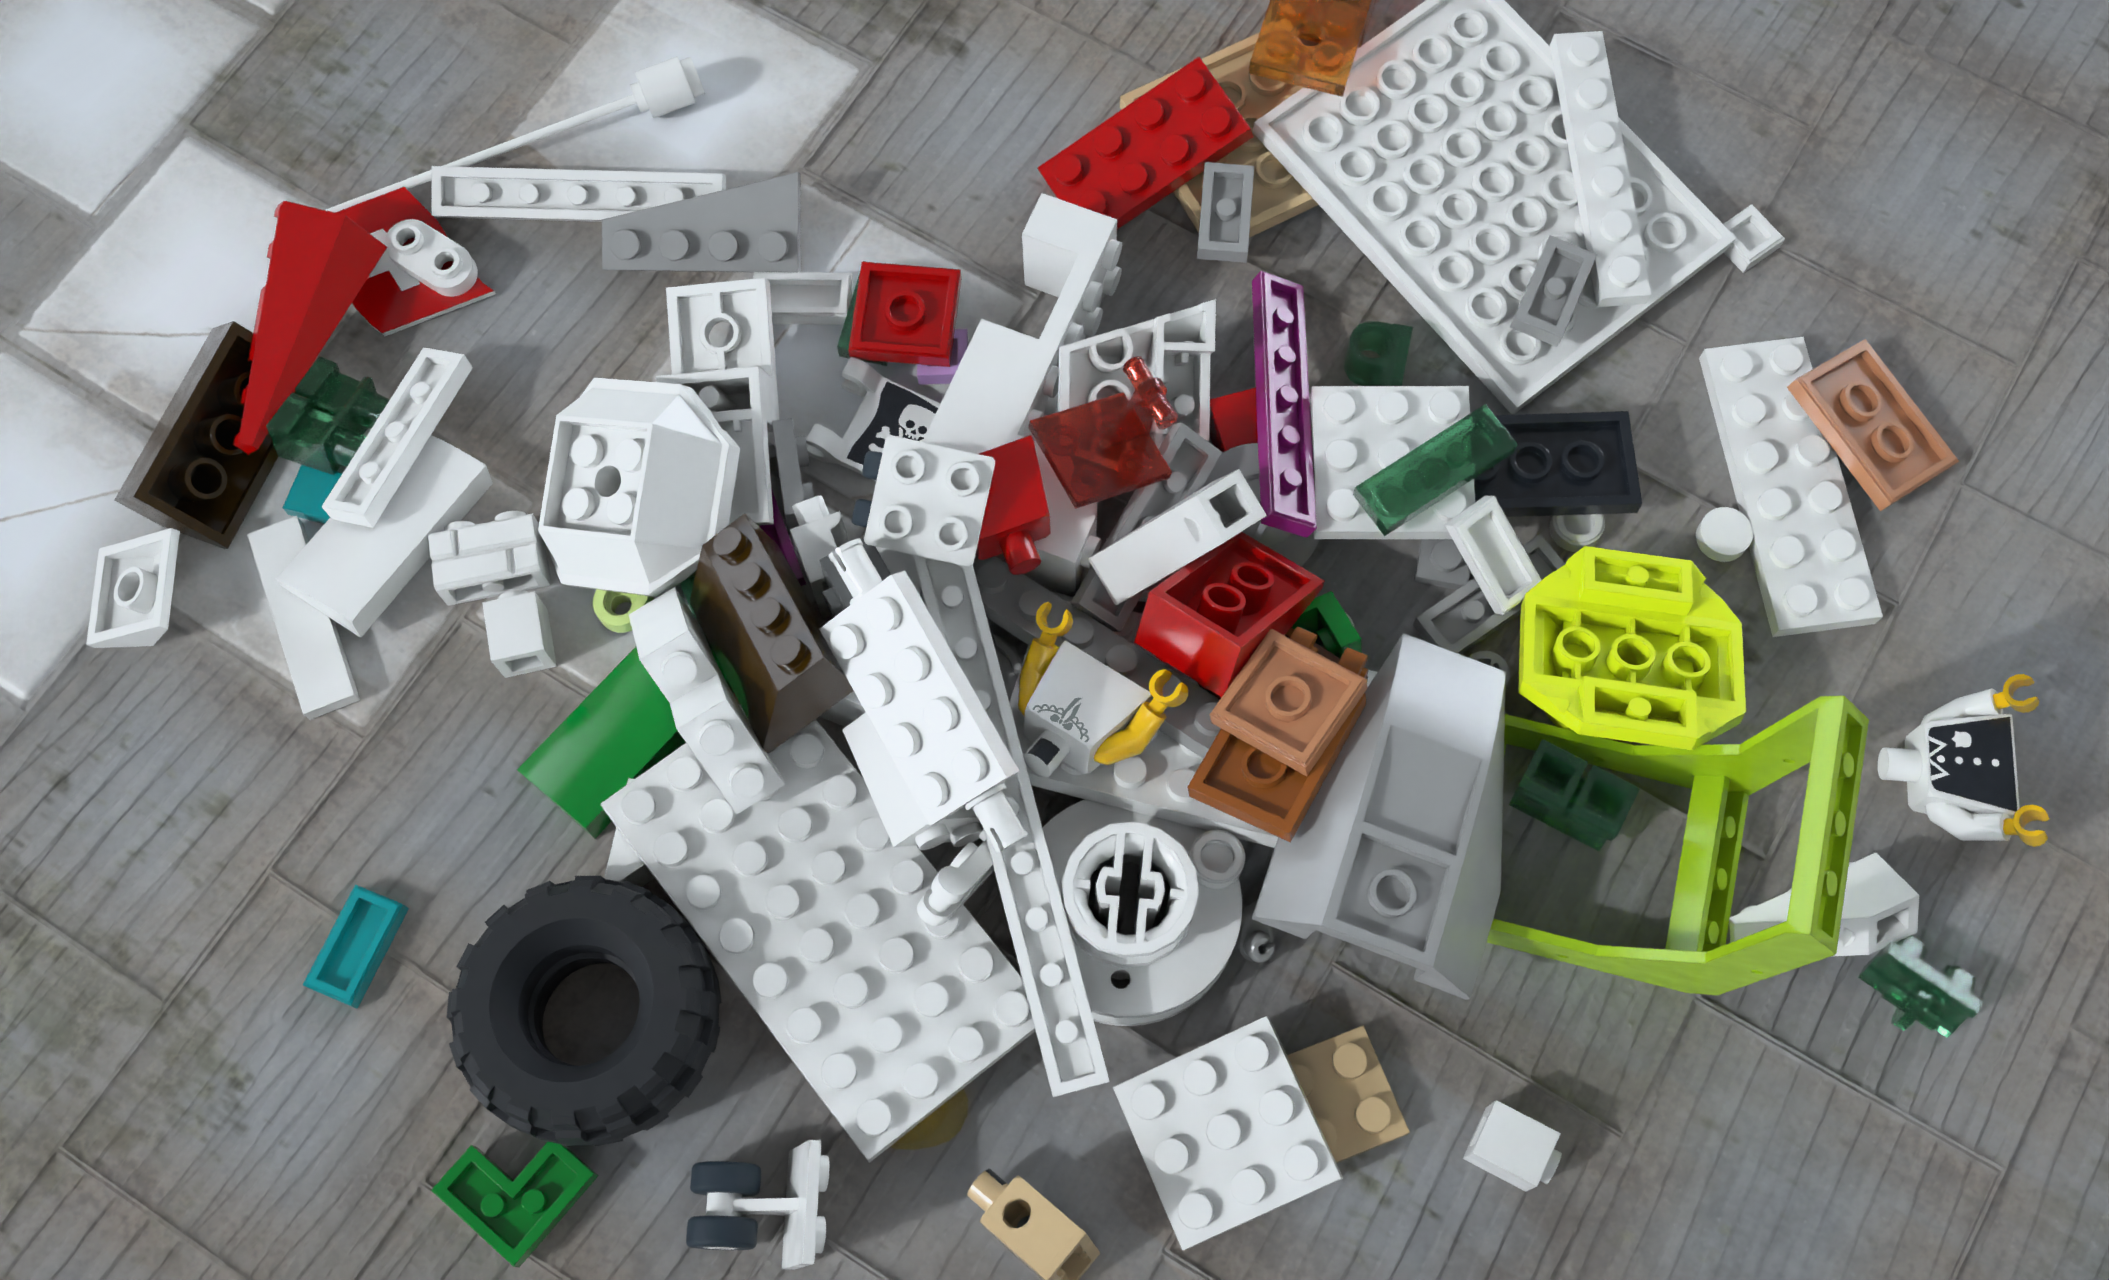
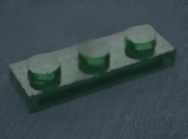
(1434, 469)

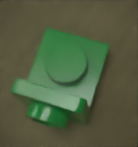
(1331, 625)

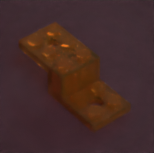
(1335, 24)

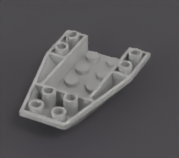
(1406, 823)

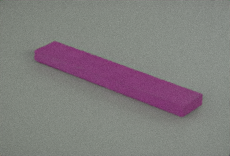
(1283, 405)

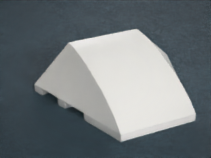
(1173, 348)

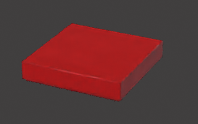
(905, 314)

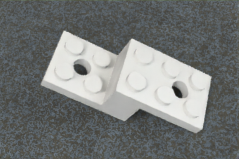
(731, 380)

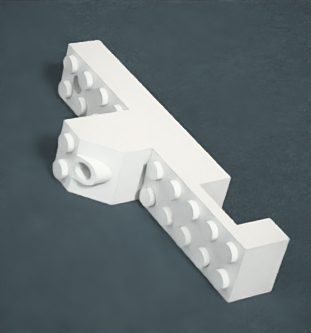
(1015, 379)

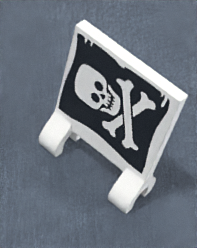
(883, 412)

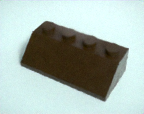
(189, 468)
(764, 633)

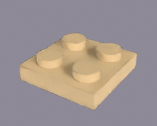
(1349, 1094)

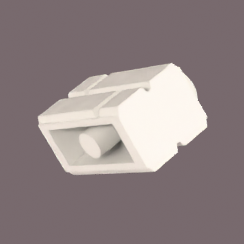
(488, 558)

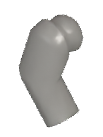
(1255, 937)

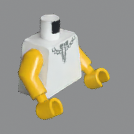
(1083, 708)

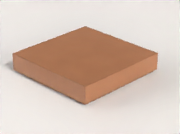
(1288, 701)

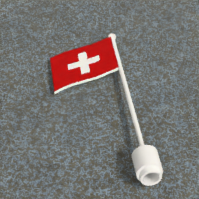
(395, 299)

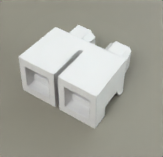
(815, 539)

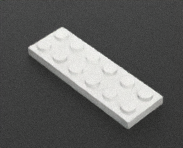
(1789, 490)

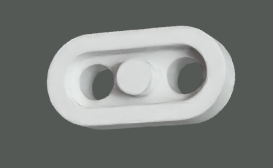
(428, 254)

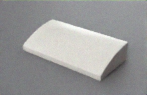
(360, 569)

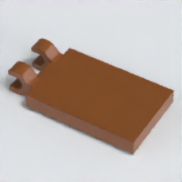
(1259, 787)

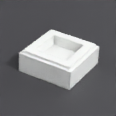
(1754, 239)

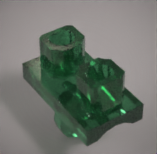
(1918, 990)

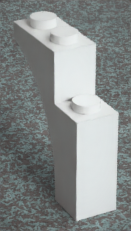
(701, 702)

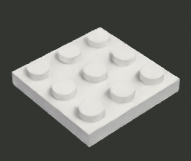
(1365, 431)
(1227, 1133)

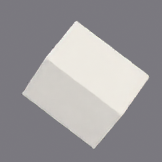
(133, 591)

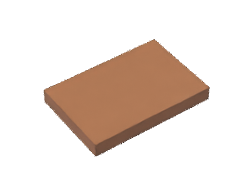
(1872, 424)

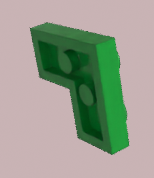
(516, 1212)

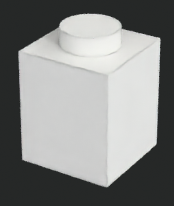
(519, 633)
(1514, 1147)

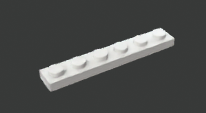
(1600, 169)
(560, 192)

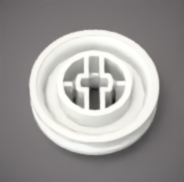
(1166, 963)

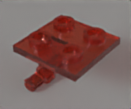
(1107, 442)

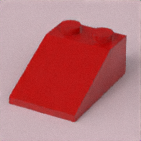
(1222, 608)

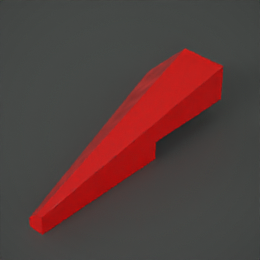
(311, 281)

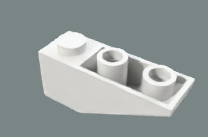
(1177, 536)
(1875, 910)

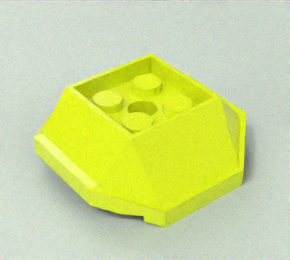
(1632, 650)

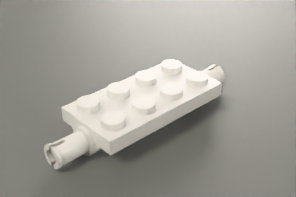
(920, 698)

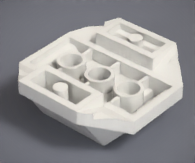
(635, 486)

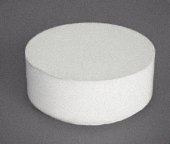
(1576, 531)
(1724, 534)
(1217, 858)

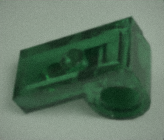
(1389, 342)

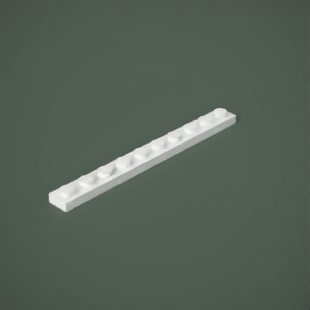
(1025, 868)

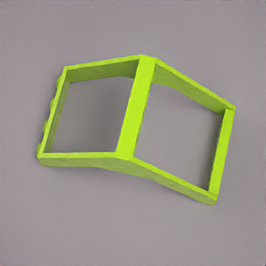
(1722, 776)

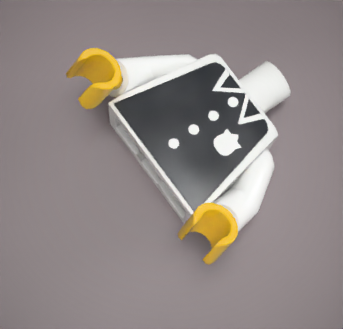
(1965, 767)

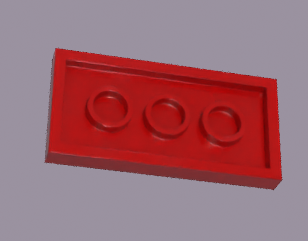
(1149, 146)

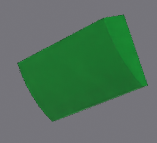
(605, 741)

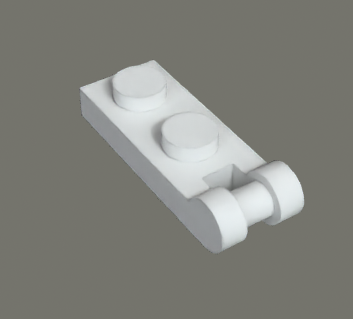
(956, 883)

